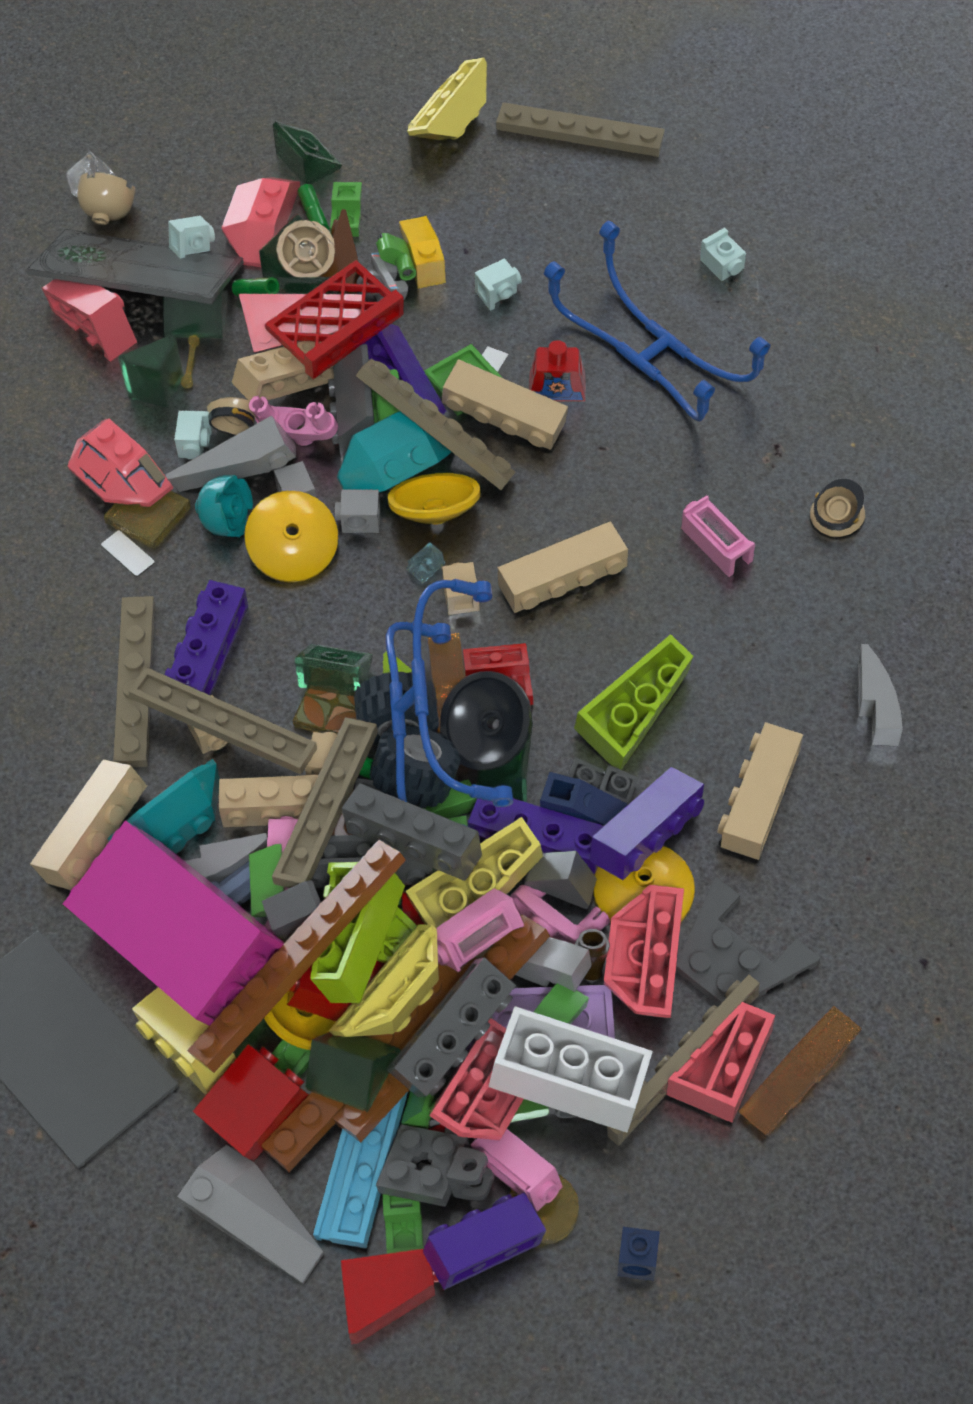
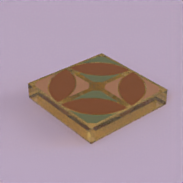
(324, 711)

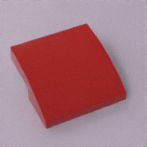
(504, 659)

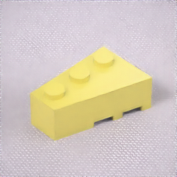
(174, 1034)

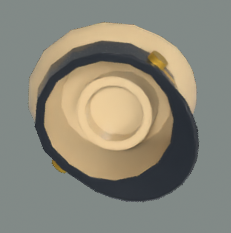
(230, 415)
(838, 508)

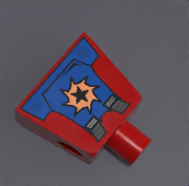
(558, 373)

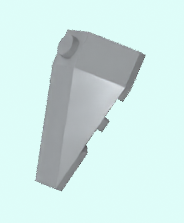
(247, 454)
(245, 1205)

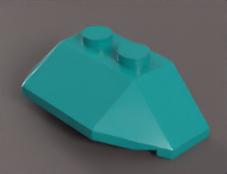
(388, 454)
(182, 808)

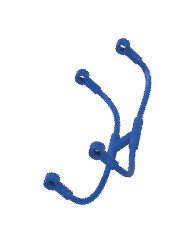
(703, 390)
(440, 634)

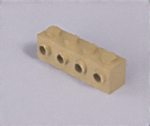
(276, 373)
(504, 404)
(562, 567)
(761, 790)
(263, 798)
(88, 824)

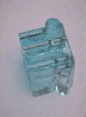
(433, 562)

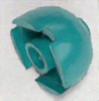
(224, 505)

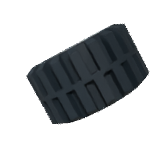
(374, 704)
(421, 783)

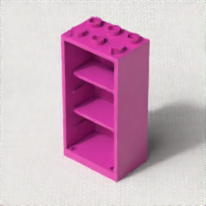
(171, 923)

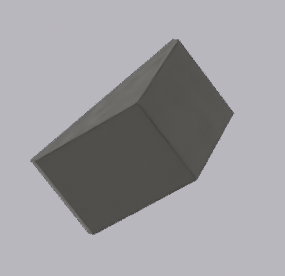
(564, 877)
(291, 908)

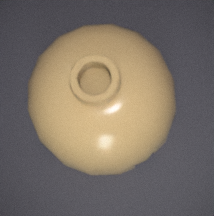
(105, 197)
(305, 249)

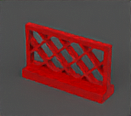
(354, 330)

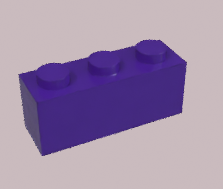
(483, 1239)

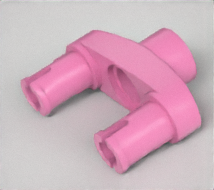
(316, 420)
(530, 904)

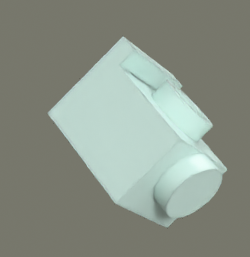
(190, 236)
(722, 255)
(496, 282)
(192, 433)

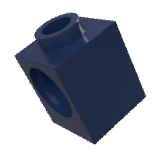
(638, 1253)

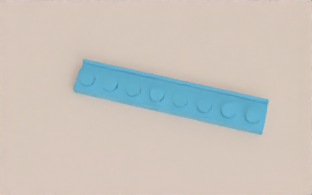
(351, 1189)

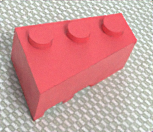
(93, 311)
(725, 1064)

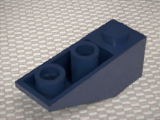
(579, 799)

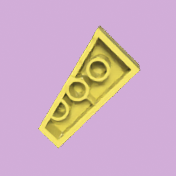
(503, 864)

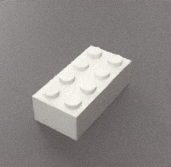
(570, 1069)

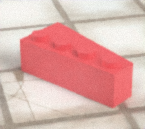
(263, 307)

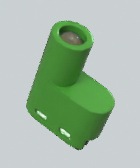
(397, 253)

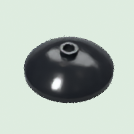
(470, 715)

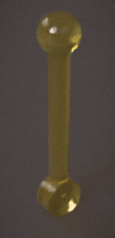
(187, 381)

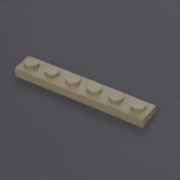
(580, 129)
(428, 417)
(135, 654)
(223, 720)
(325, 803)
(656, 1089)

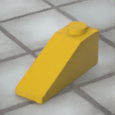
(424, 251)

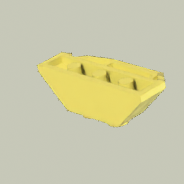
(453, 103)
(395, 989)

